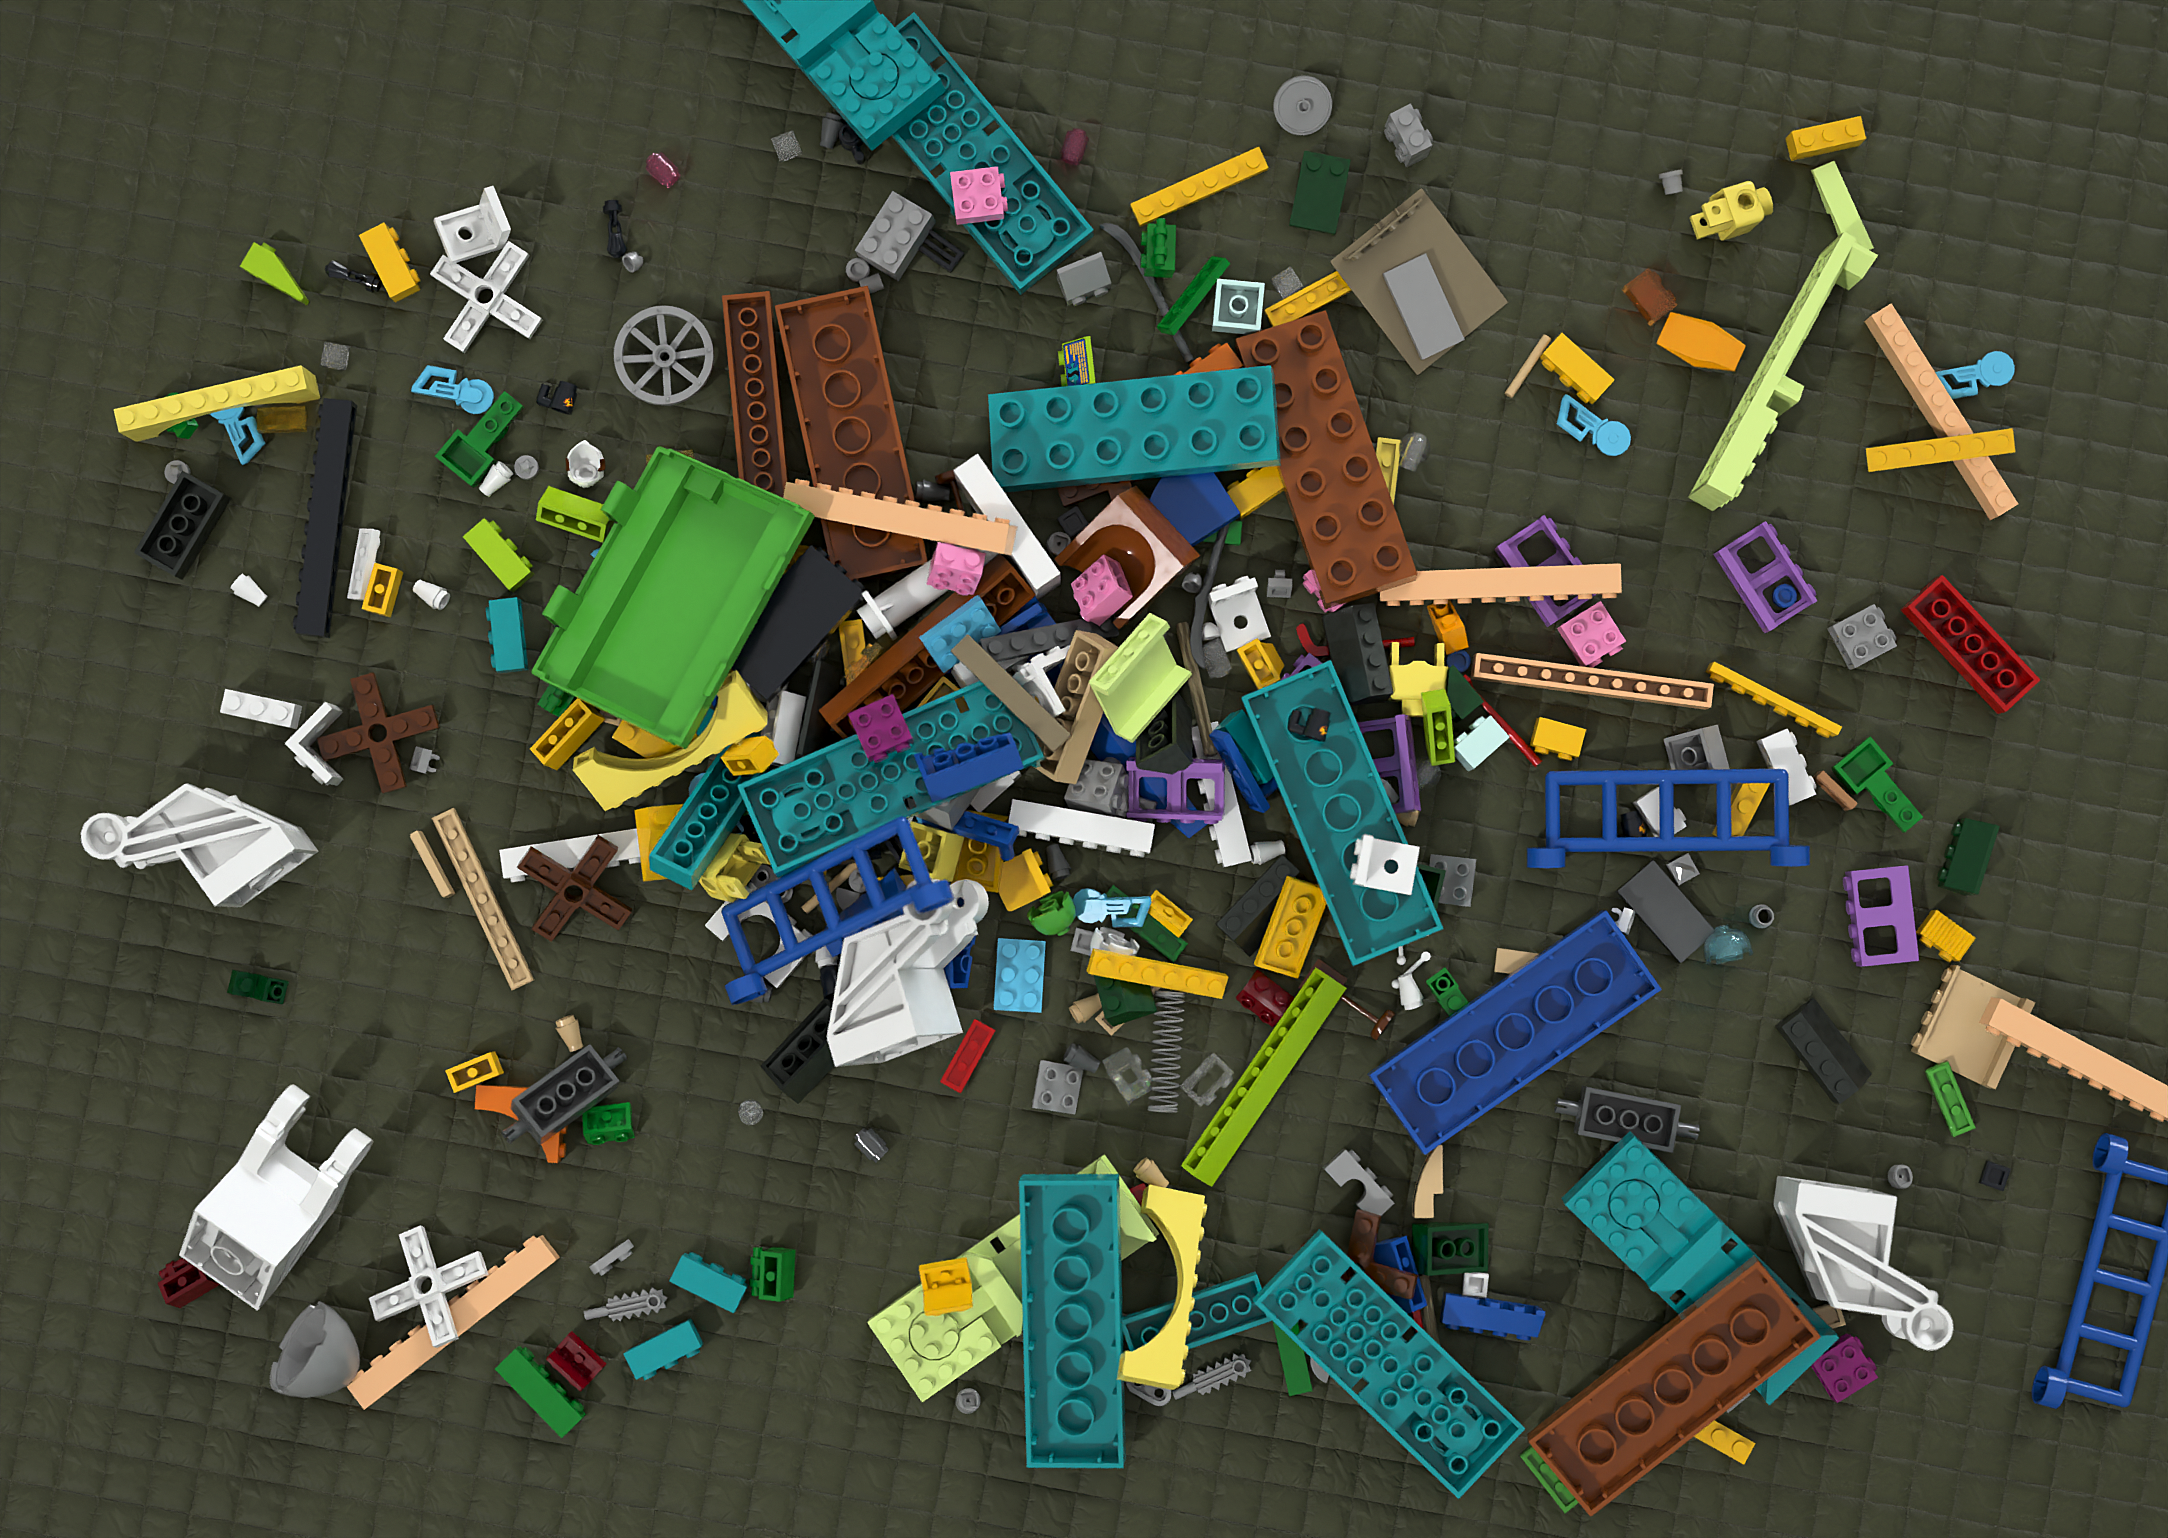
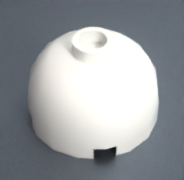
(1113, 941)

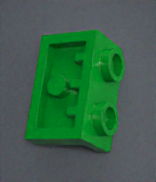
(608, 1123)

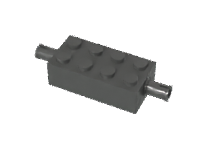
(564, 1094)
(1614, 1114)

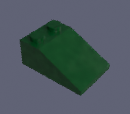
(1319, 192)
(1450, 1247)

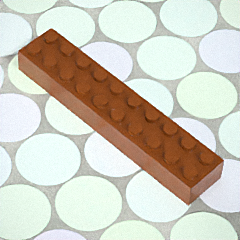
(756, 390)
(908, 666)

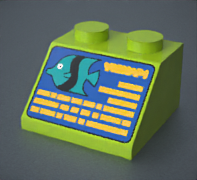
(1077, 362)

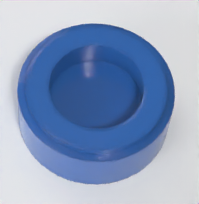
(1784, 596)
(1459, 659)

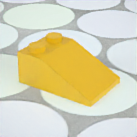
(644, 742)
(651, 826)
(980, 860)

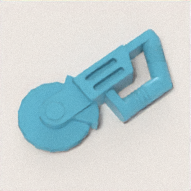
(1994, 369)
(472, 395)
(237, 433)
(1611, 436)
(1094, 907)

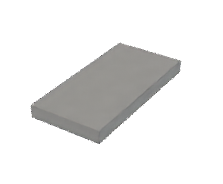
(1423, 306)

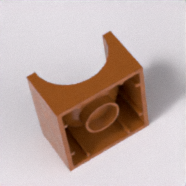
(1142, 543)

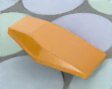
(1700, 343)

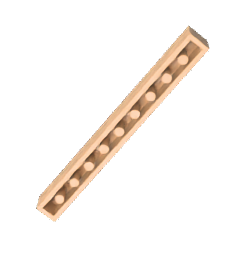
(1938, 407)
(903, 519)
(1508, 584)
(1592, 681)
(2076, 1056)
(465, 1311)

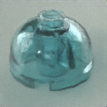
(1726, 945)

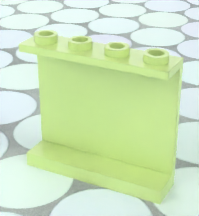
(1138, 679)

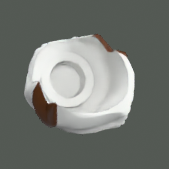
(585, 464)

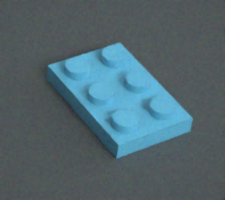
(969, 619)
(1019, 975)

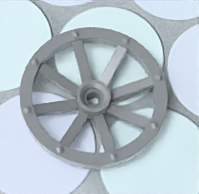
(658, 352)

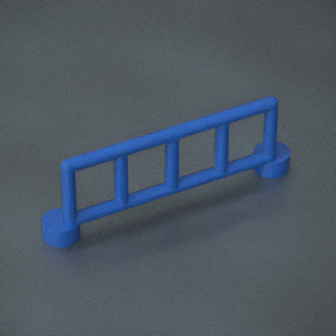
(1780, 851)
(924, 895)
(2052, 1384)

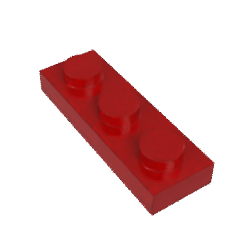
(967, 1055)

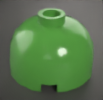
(1054, 914)

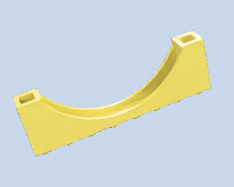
(154, 416)
(618, 778)
(1179, 1220)

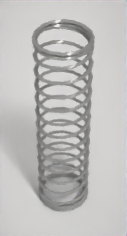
(1169, 995)

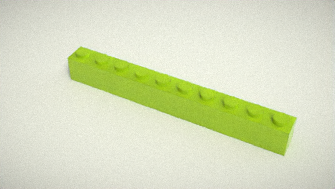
(1263, 1077)

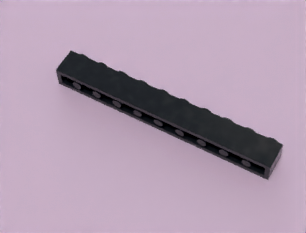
(325, 518)

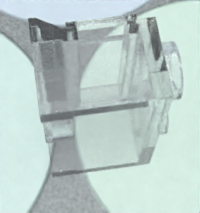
(1121, 1062)
(1223, 1081)

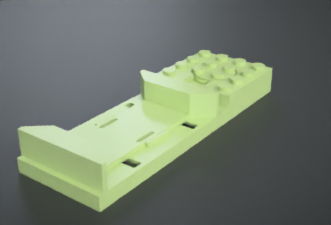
(1770, 390)
(943, 1347)

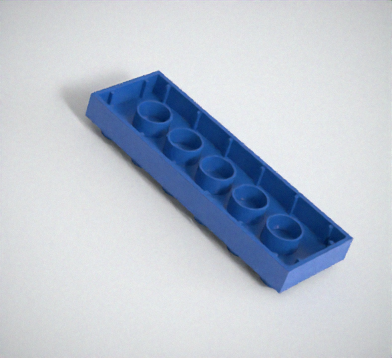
(1514, 1031)

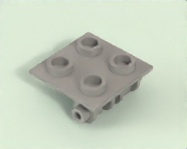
(1458, 879)
(1057, 1087)

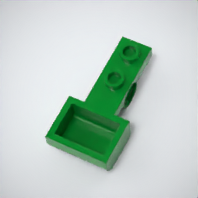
(468, 454)
(1866, 769)

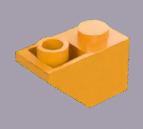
(1448, 627)

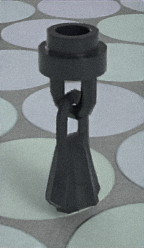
(615, 243)
(336, 270)

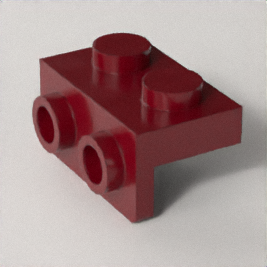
(1264, 998)
(576, 1361)

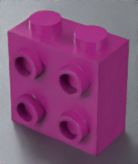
(881, 729)
(1844, 1368)

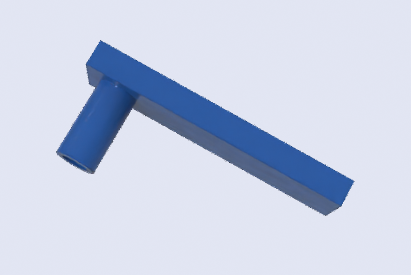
(1253, 794)
(986, 831)

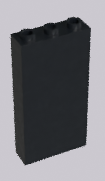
(797, 621)

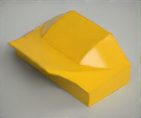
(1261, 662)

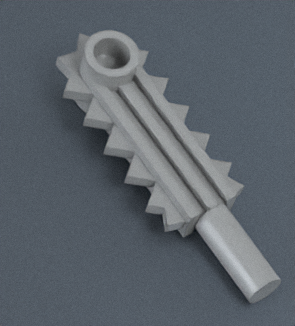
(617, 1307)
(1213, 1377)

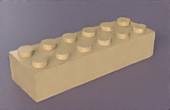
(1083, 711)

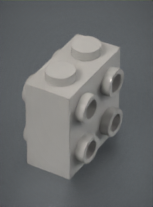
(1408, 135)
(1862, 636)
(1098, 788)

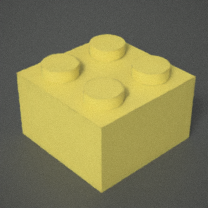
(938, 849)

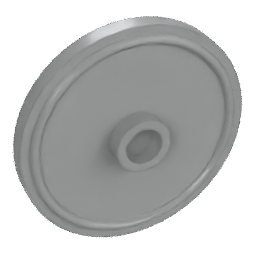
(1302, 105)

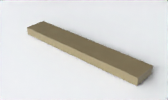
(1010, 693)

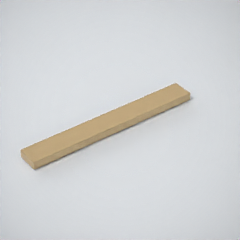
(483, 899)

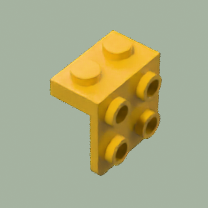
(1023, 880)
(946, 1286)

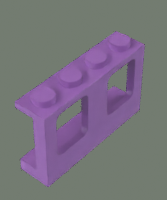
(1512, 558)
(1751, 586)
(1402, 763)
(1177, 792)
(1897, 914)

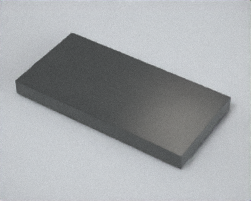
(1666, 911)

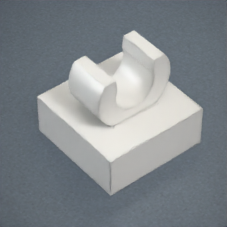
(1625, 919)

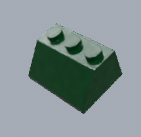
(1967, 856)

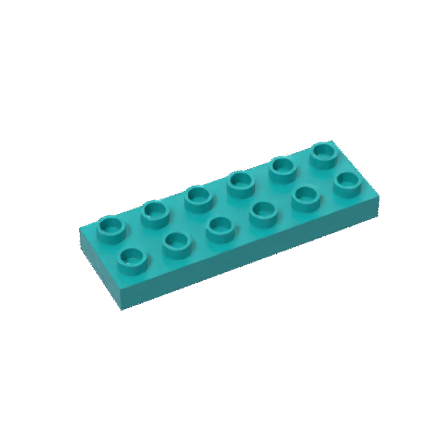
(1134, 429)
(1332, 803)
(1072, 1320)

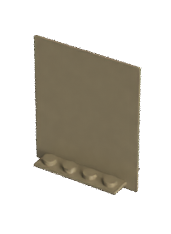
(1399, 237)

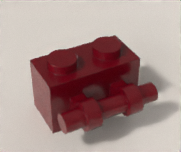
(183, 1283)

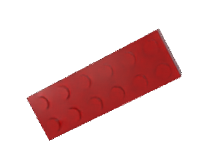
(1970, 644)

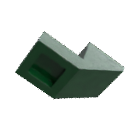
(257, 986)

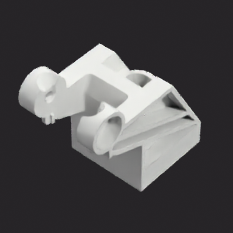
(221, 840)
(894, 983)
(269, 1206)
(1844, 1252)

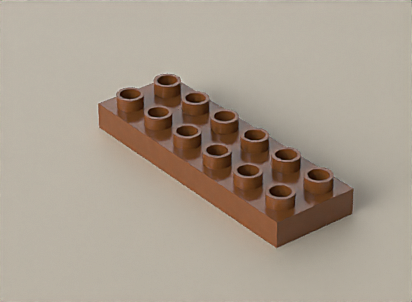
(849, 423)
(1330, 464)
(1673, 1386)

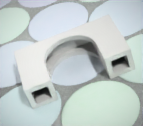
(718, 927)

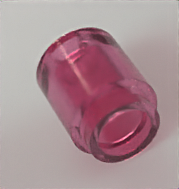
(1074, 146)
(662, 169)

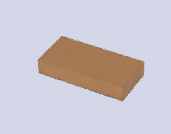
(1834, 790)

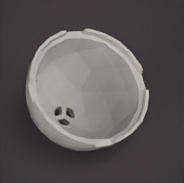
(316, 1355)

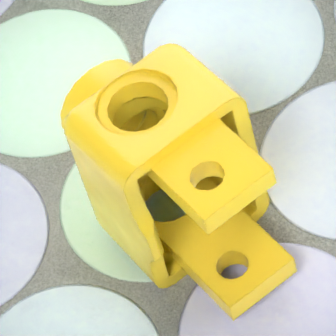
(1733, 211)
(1413, 679)
(733, 868)

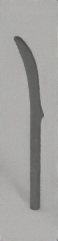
(1128, 243)
(1202, 599)

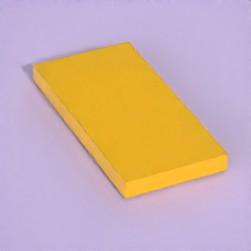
(1291, 927)

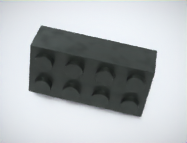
(182, 525)

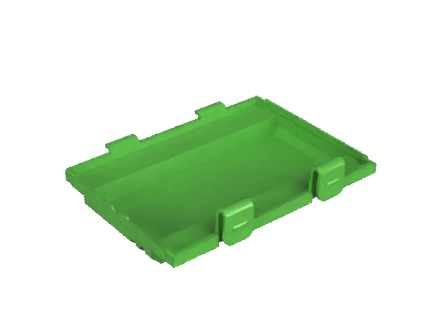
(670, 594)

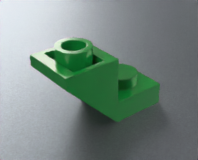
(1446, 991)

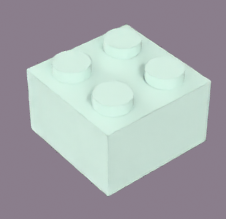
(1238, 306)
(1479, 743)

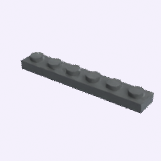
(1043, 638)

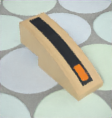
(1428, 1183)

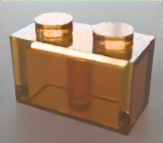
(1650, 296)

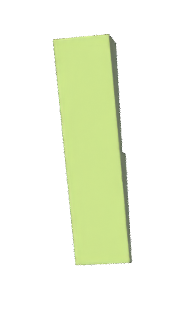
(1839, 203)

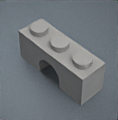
(1346, 1167)

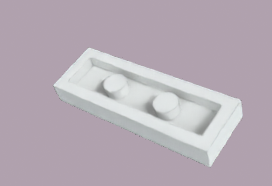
(364, 560)

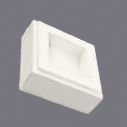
(1475, 1284)

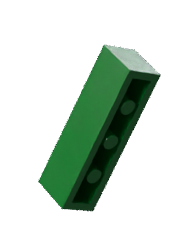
(541, 1391)

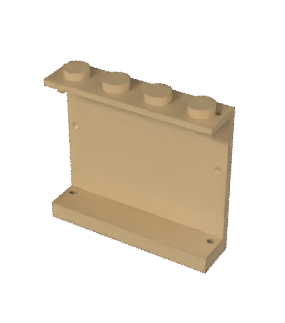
(1954, 1032)

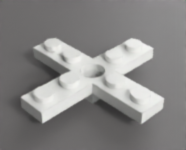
(501, 306)
(444, 1279)

